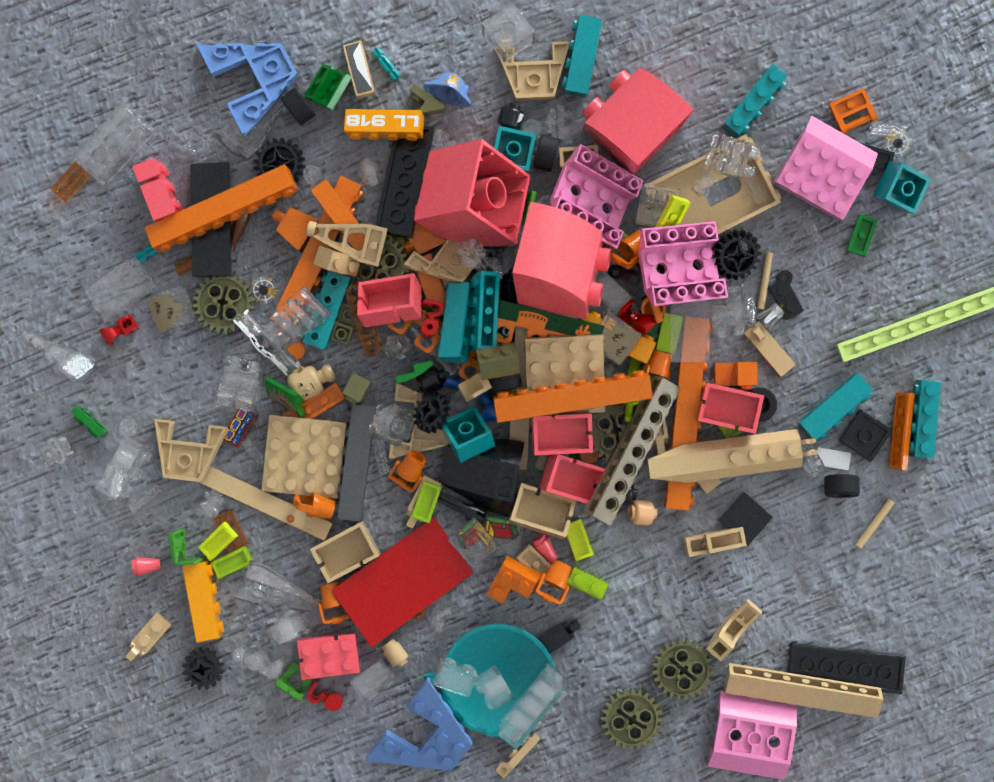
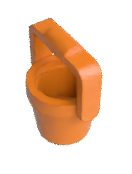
(629, 249)
(656, 312)
(659, 364)
(409, 469)
(317, 505)
(557, 577)
(328, 601)

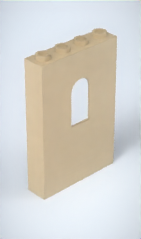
(727, 212)

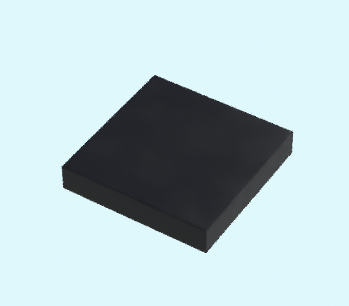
(865, 435)
(746, 514)

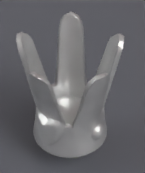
(774, 313)

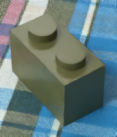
(498, 361)
(357, 388)

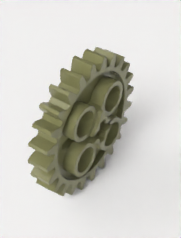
(394, 251)
(206, 301)
(600, 434)
(693, 655)
(640, 704)

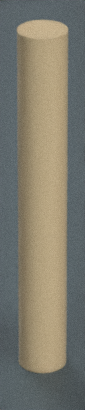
(765, 281)
(875, 523)

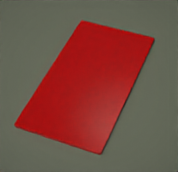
(402, 582)

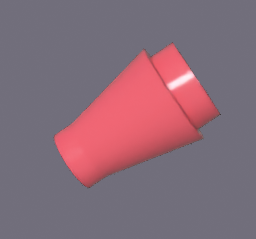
(544, 546)
(145, 565)

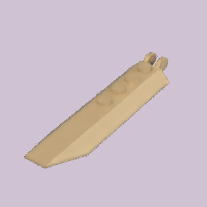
(731, 457)

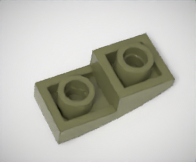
(344, 325)

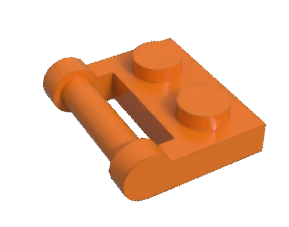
(850, 105)

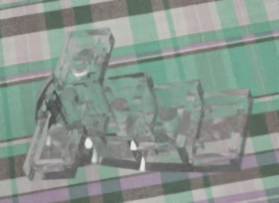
(284, 327)

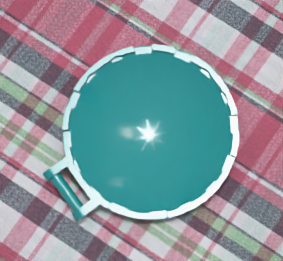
(517, 657)

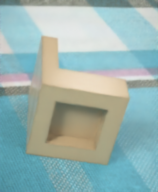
(474, 387)

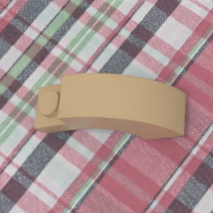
(732, 628)

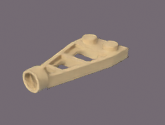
(373, 244)

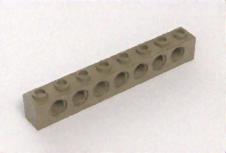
(623, 454)

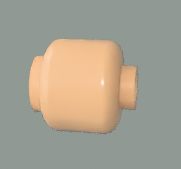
(642, 512)

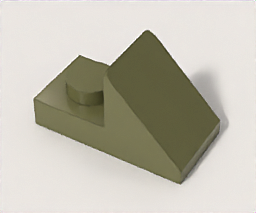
(430, 104)

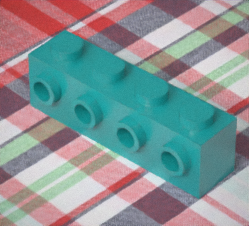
(582, 56)
(758, 96)
(331, 297)
(484, 310)
(456, 327)
(835, 406)
(924, 418)

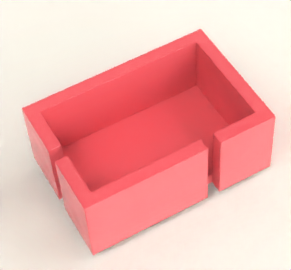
(157, 189)
(389, 300)
(730, 408)
(562, 433)
(570, 478)
(328, 657)

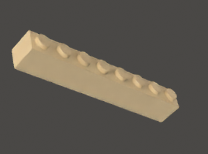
(803, 690)

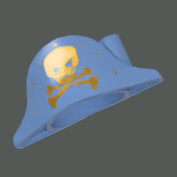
(449, 89)

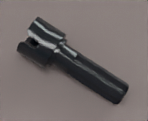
(469, 511)

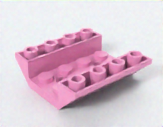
(597, 184)
(676, 250)
(757, 723)

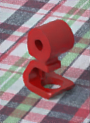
(641, 323)
(430, 325)
(124, 326)
(332, 701)

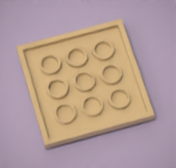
(564, 360)
(303, 456)

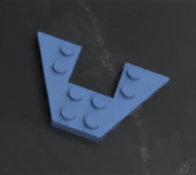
(270, 67)
(442, 747)

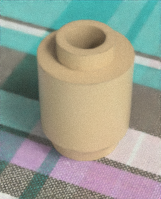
(395, 653)

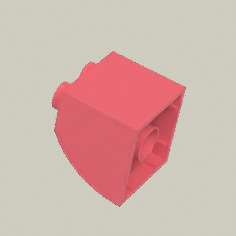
(635, 118)
(472, 194)
(559, 262)

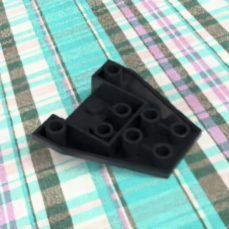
(487, 477)

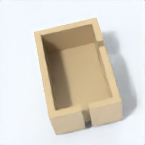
(542, 512)
(345, 551)

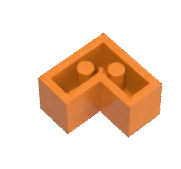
(736, 374)
(513, 576)

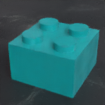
(515, 146)
(902, 187)
(468, 434)

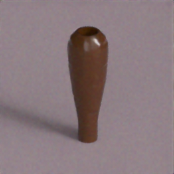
(238, 228)

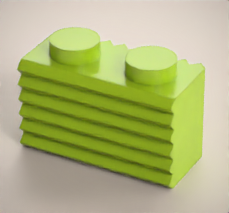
(587, 582)

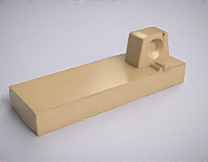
(769, 349)

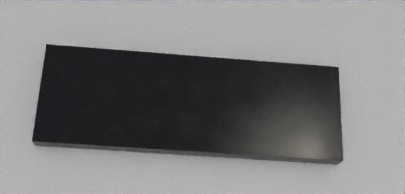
(404, 184)
(212, 250)
(849, 666)

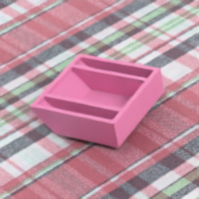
(826, 169)

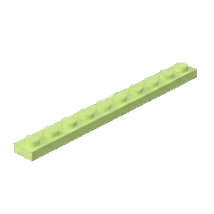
(916, 325)

